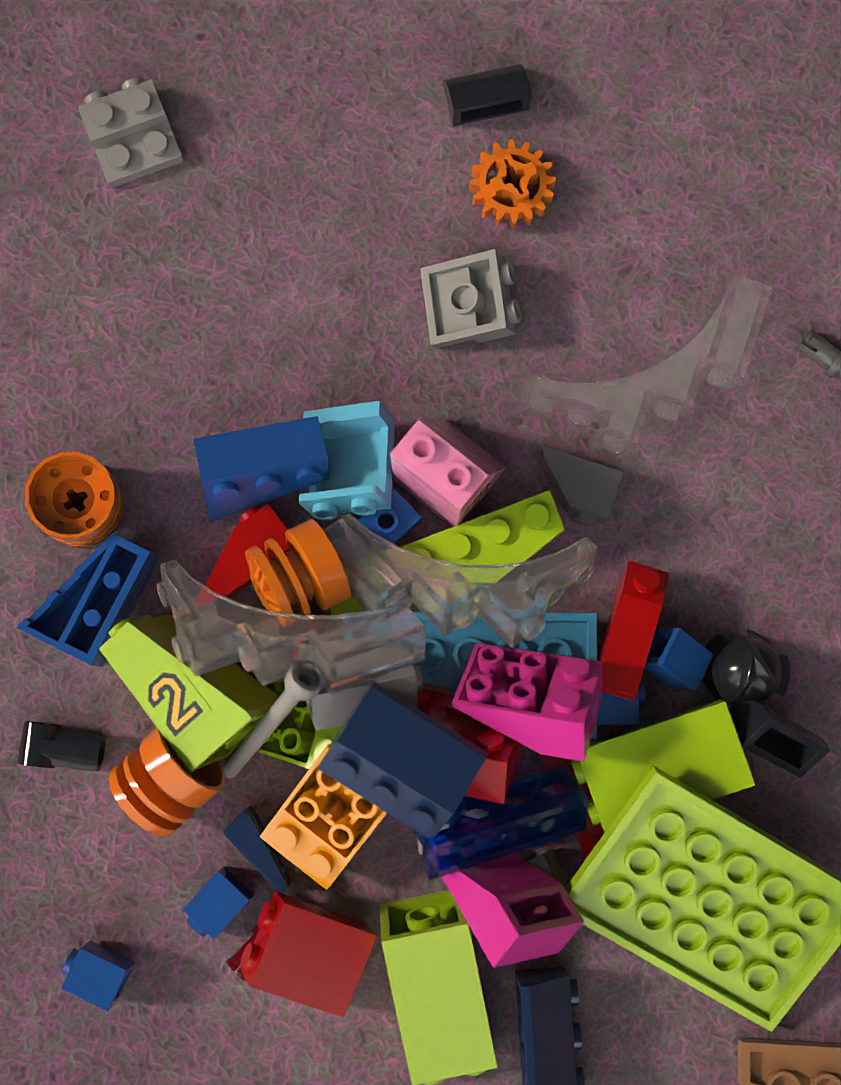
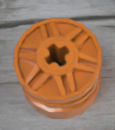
(51, 493)
(301, 572)
(159, 788)

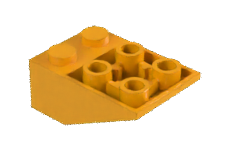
(322, 825)

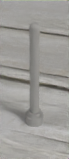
(300, 685)

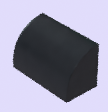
(487, 94)
(777, 738)

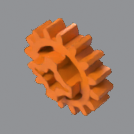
(519, 167)

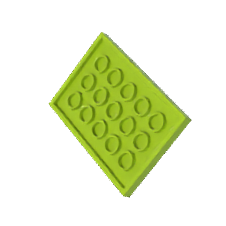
(710, 899)

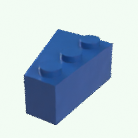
(260, 464)
(93, 600)

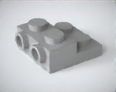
(130, 131)
(470, 299)

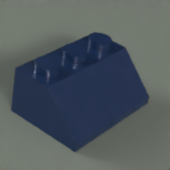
(402, 760)
(547, 1027)

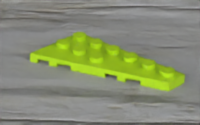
(492, 539)

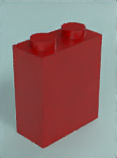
(307, 954)

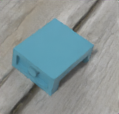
(359, 461)

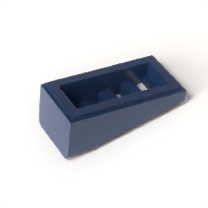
(245, 836)

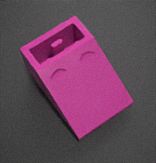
(533, 698)
(514, 909)

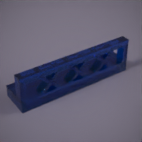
(507, 826)

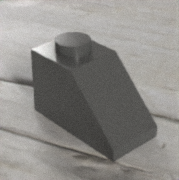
(582, 485)

